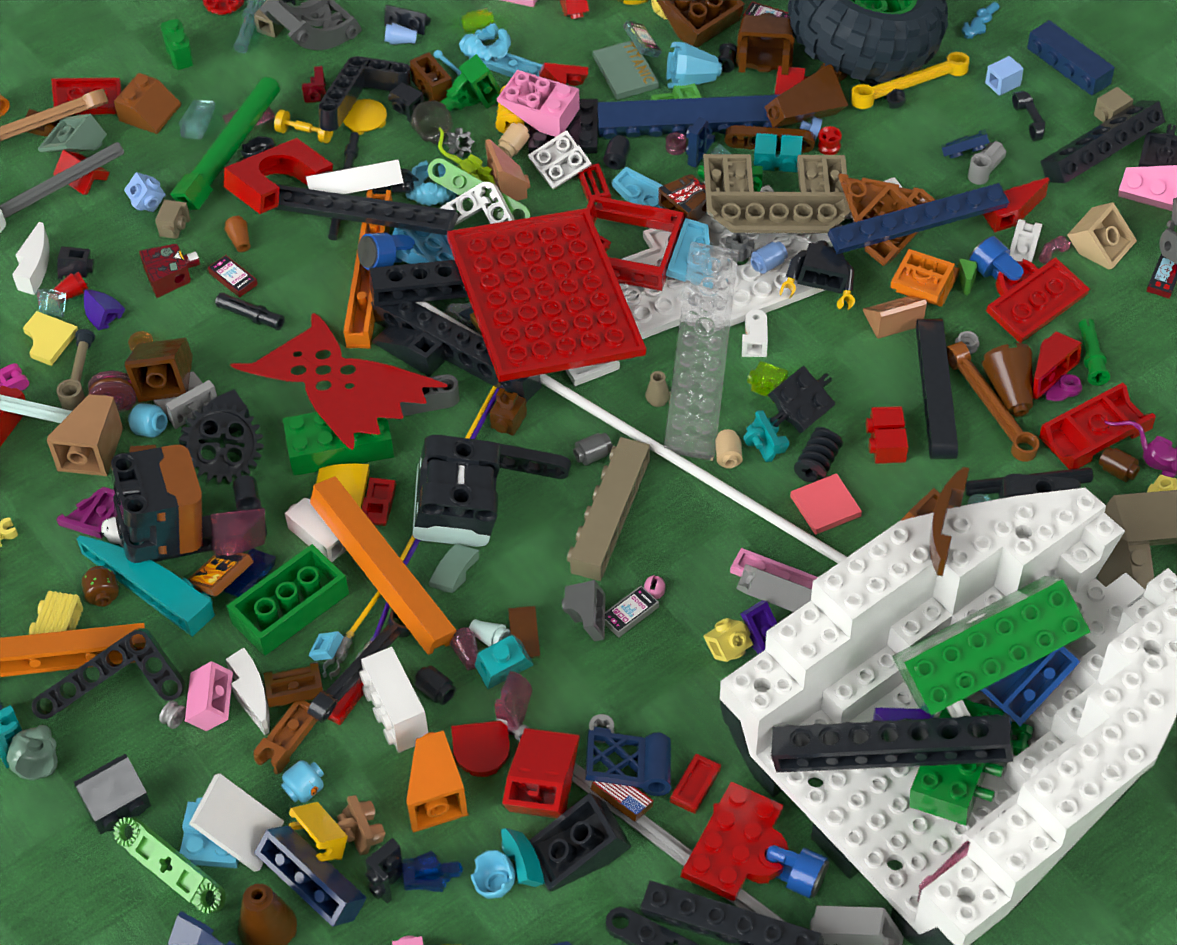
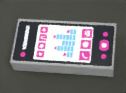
(630, 611)

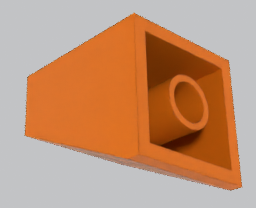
(434, 784)

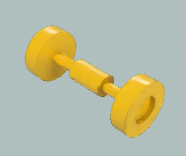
(282, 122)

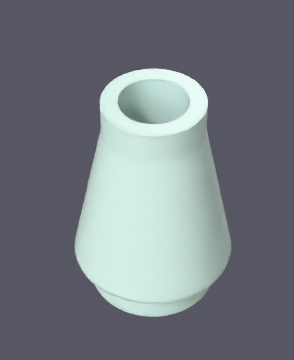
(489, 632)

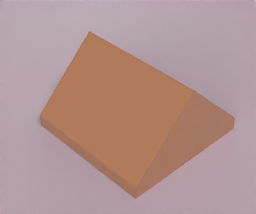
(895, 315)

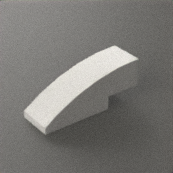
(32, 261)
(249, 689)

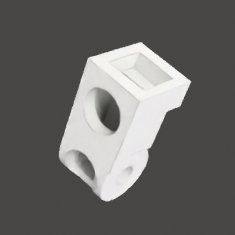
(755, 341)

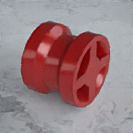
(829, 140)

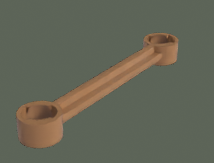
(86, 102)

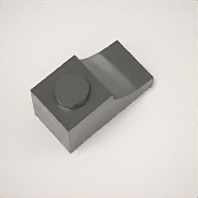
(586, 604)

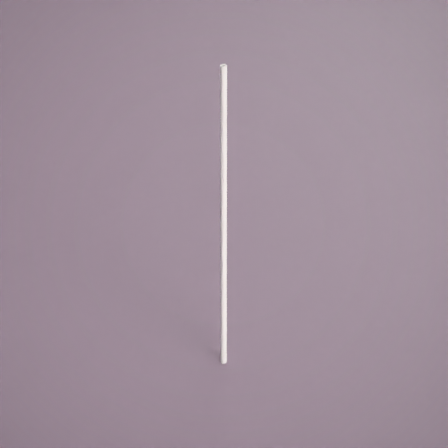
(676, 459)

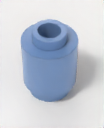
(768, 257)

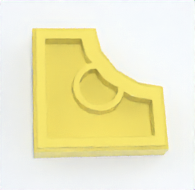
(49, 337)

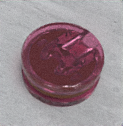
(116, 385)

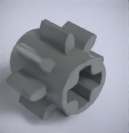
(453, 142)
(740, 242)

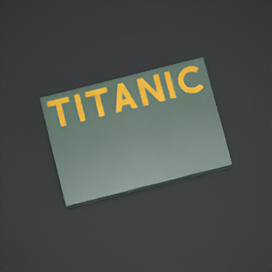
(625, 70)

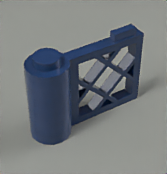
(652, 757)

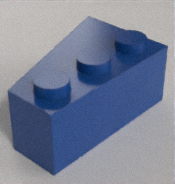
(1029, 686)

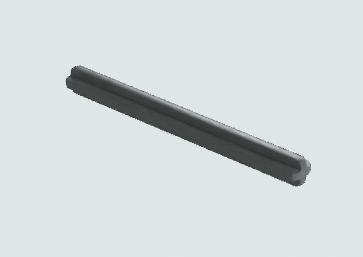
(61, 179)

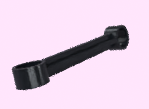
(326, 701)

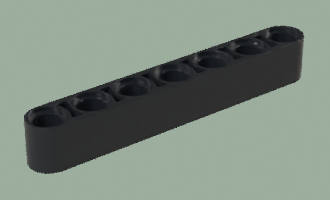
(936, 389)

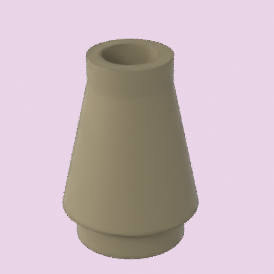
(657, 390)

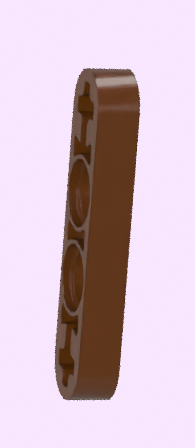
(750, 131)

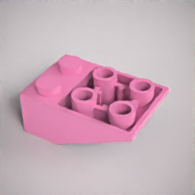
(541, 102)

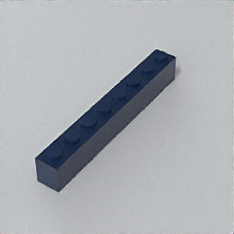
(676, 115)

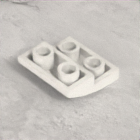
(559, 160)

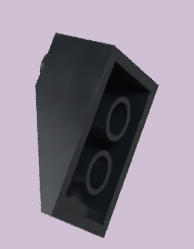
(579, 842)

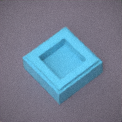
(326, 646)

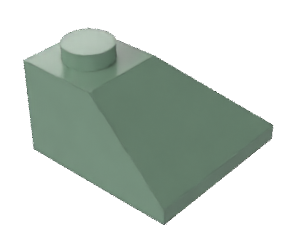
(74, 134)

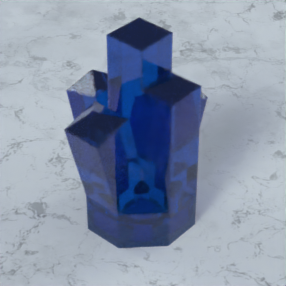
(428, 873)

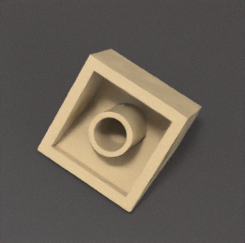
(1102, 236)

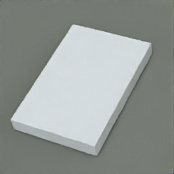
(234, 820)

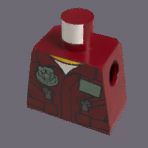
(167, 267)

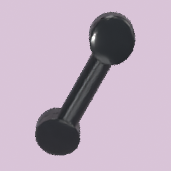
(895, 98)
(1023, 100)

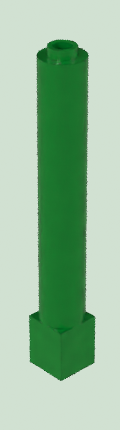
(196, 186)

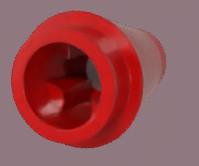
(72, 285)

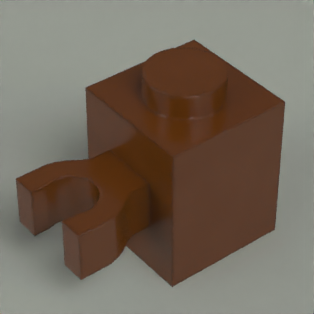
(508, 412)

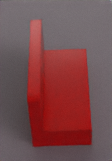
(83, 184)

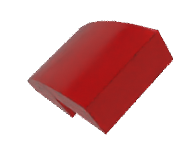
(379, 500)

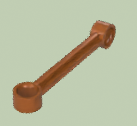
(960, 358)

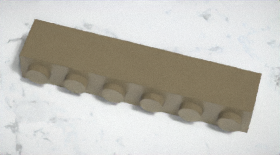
(610, 509)

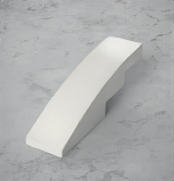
(357, 178)

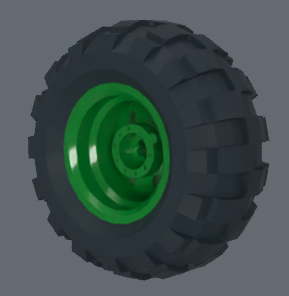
(870, 35)

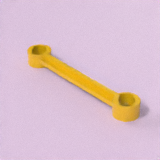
(864, 95)

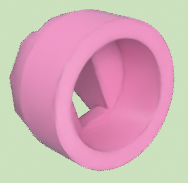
(659, 589)

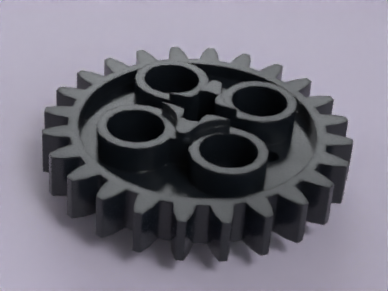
(222, 420)

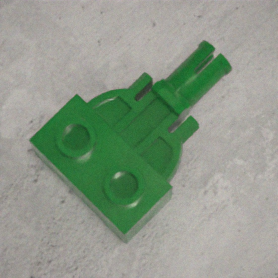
(472, 86)

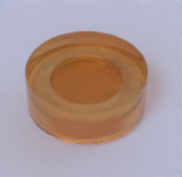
(139, 337)

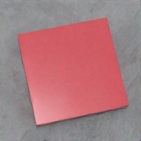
(826, 504)

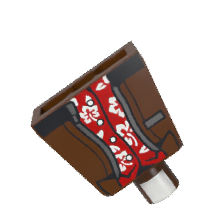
(685, 196)

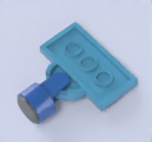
(402, 245)

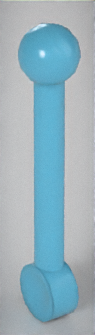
(438, 54)

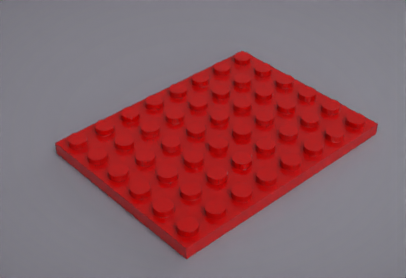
(545, 294)

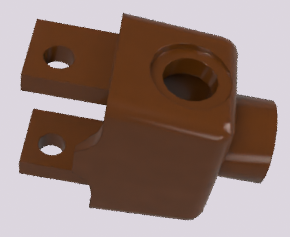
(765, 43)

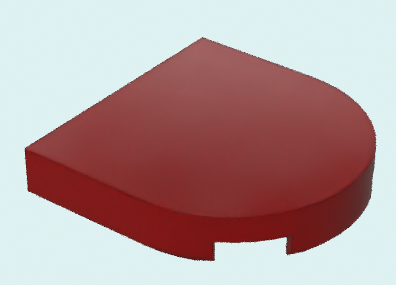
(481, 747)

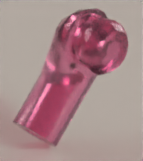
(1051, 246)

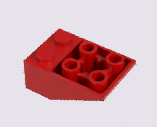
(541, 773)

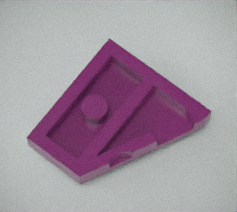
(90, 513)

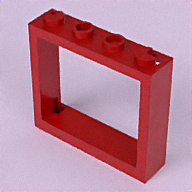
(645, 216)

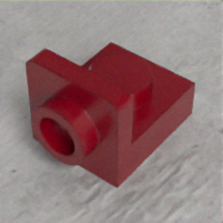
(317, 88)

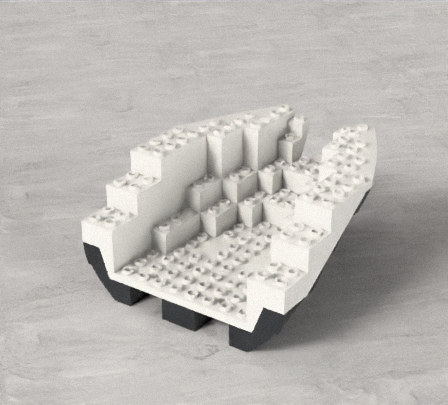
(1088, 735)

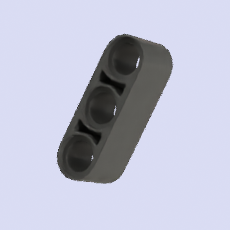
(436, 397)

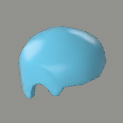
(493, 874)

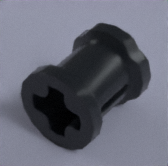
(729, 63)

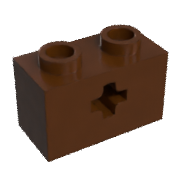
(430, 77)

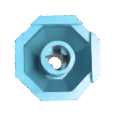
(691, 65)

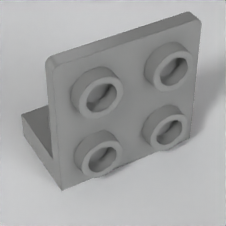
(182, 407)

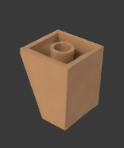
(87, 437)

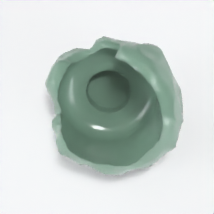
(33, 753)

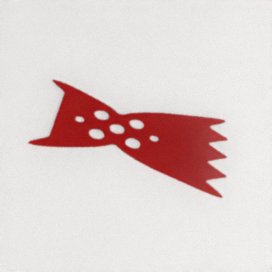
(376, 391)

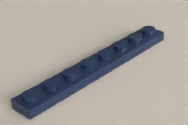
(917, 218)

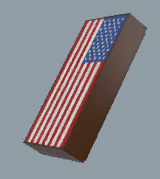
(624, 798)

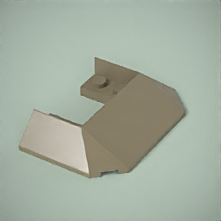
(741, 210)
(1147, 522)

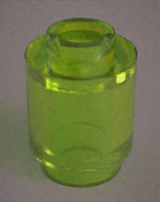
(476, 20)

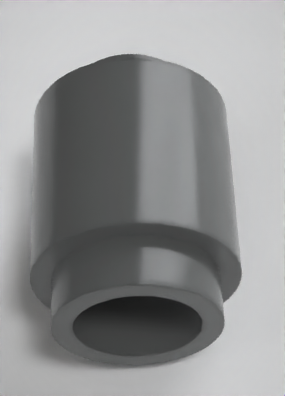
(592, 448)

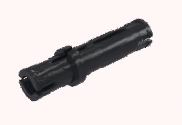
(258, 314)

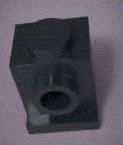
(405, 99)
(74, 260)

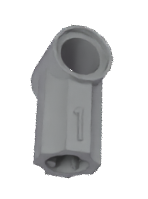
(985, 162)

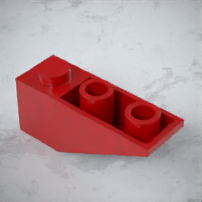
(1021, 202)

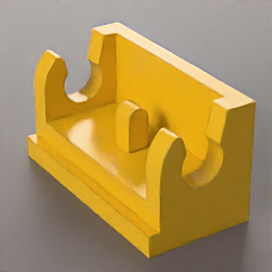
(320, 828)

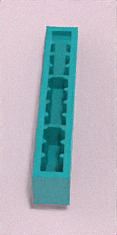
(154, 584)

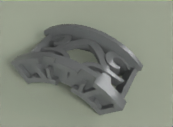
(313, 13)

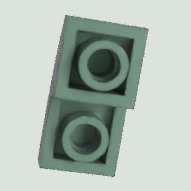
(453, 568)

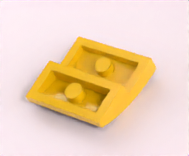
(351, 476)

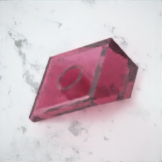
(237, 531)

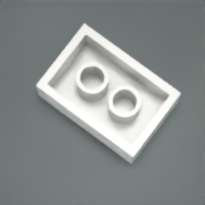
(393, 699)

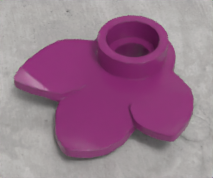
(1066, 387)

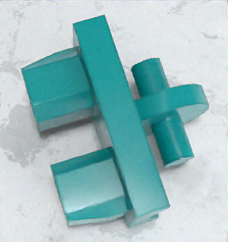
(763, 436)

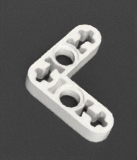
(480, 203)

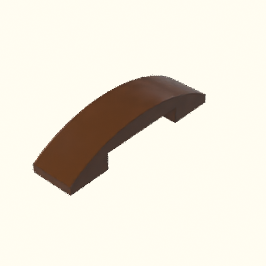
(950, 495)

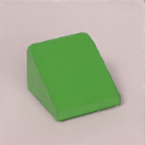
(967, 274)

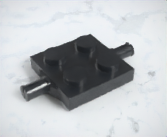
(1160, 148)
(801, 399)

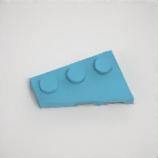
(690, 232)

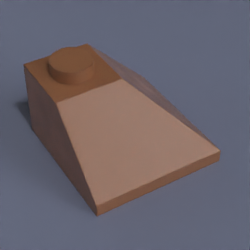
(506, 172)

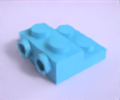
(201, 849)

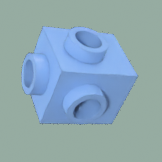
(144, 192)

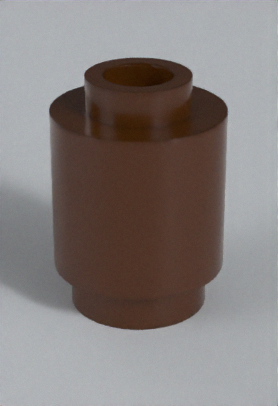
(1119, 464)

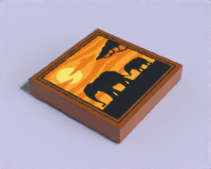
(219, 572)

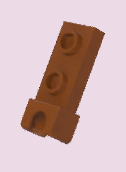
(285, 736)

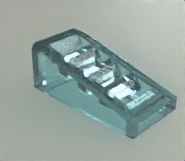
(195, 122)

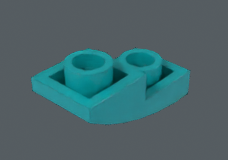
(518, 848)

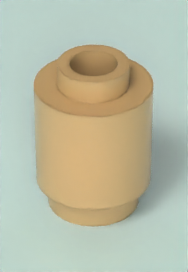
(514, 139)
(728, 449)

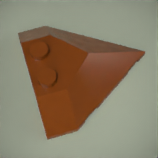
(874, 198)

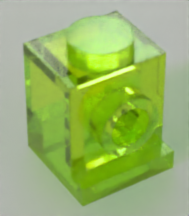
(766, 378)

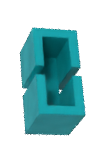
(766, 155)

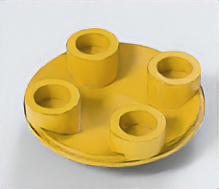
(366, 116)

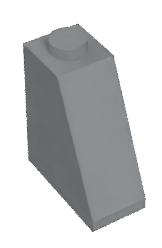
(773, 588)
(855, 926)

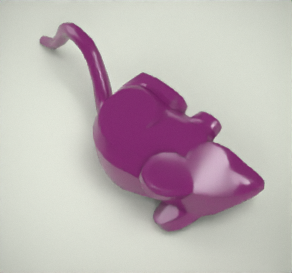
(1158, 453)

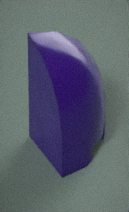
(101, 308)

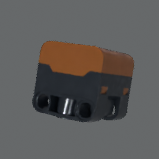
(157, 503)

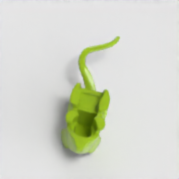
(471, 165)

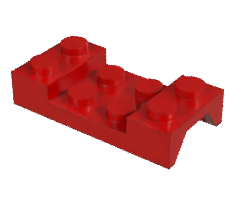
(1083, 430)

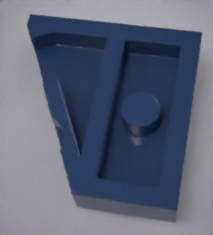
(699, 141)
(974, 142)

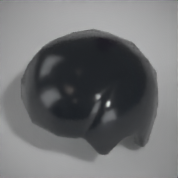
(257, 146)

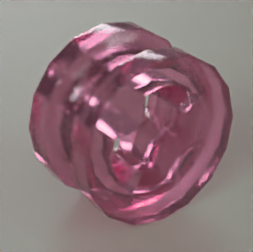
(677, 138)

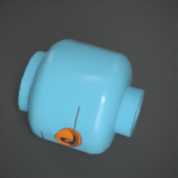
(302, 781)

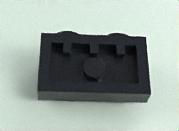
(383, 869)

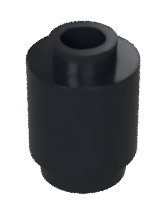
(617, 152)
(434, 685)

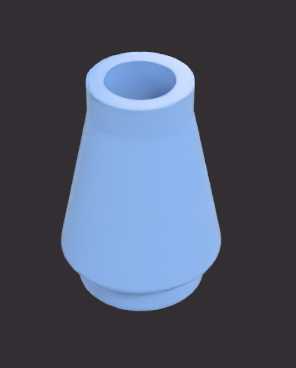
(399, 35)

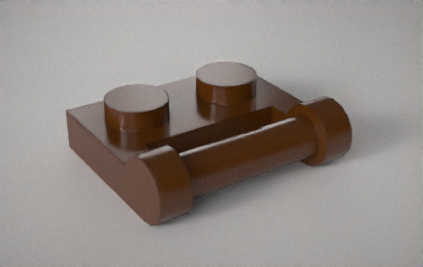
(293, 685)

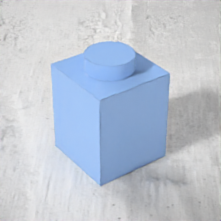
(1004, 75)

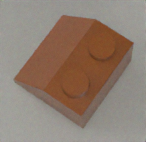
(146, 104)

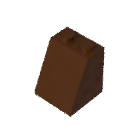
(160, 369)

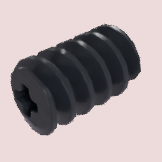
(818, 455)

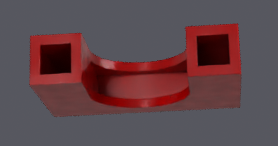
(248, 180)

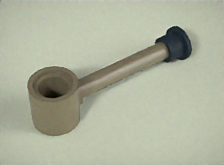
(70, 390)

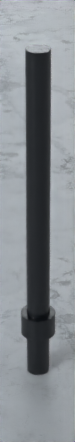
(350, 153)

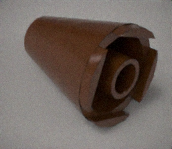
(1011, 376)
(265, 918)

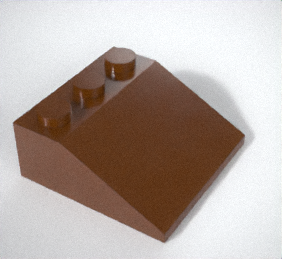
(701, 19)

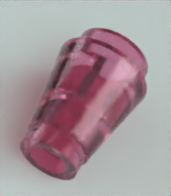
(465, 647)

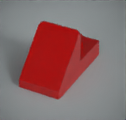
(564, 73)

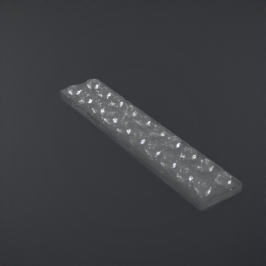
(701, 351)

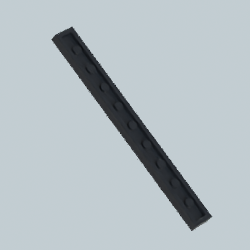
(366, 210)

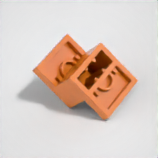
(925, 277)

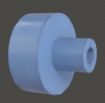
(814, 126)

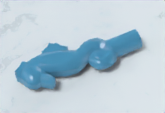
(977, 26)

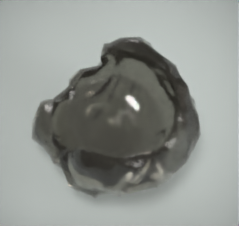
(428, 118)

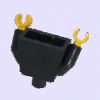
(821, 269)

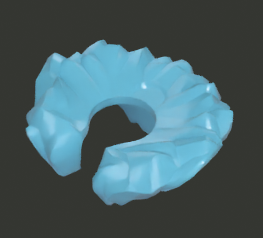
(472, 43)
(428, 192)

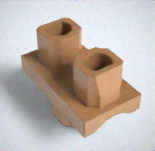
(355, 825)

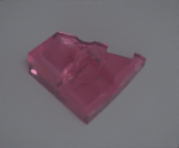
(513, 701)

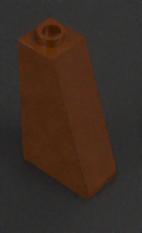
(813, 97)

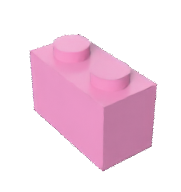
(209, 696)

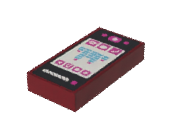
(232, 276)

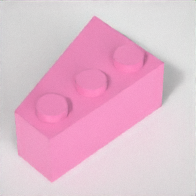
(1150, 185)

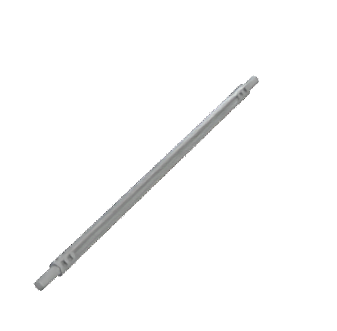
(659, 837)

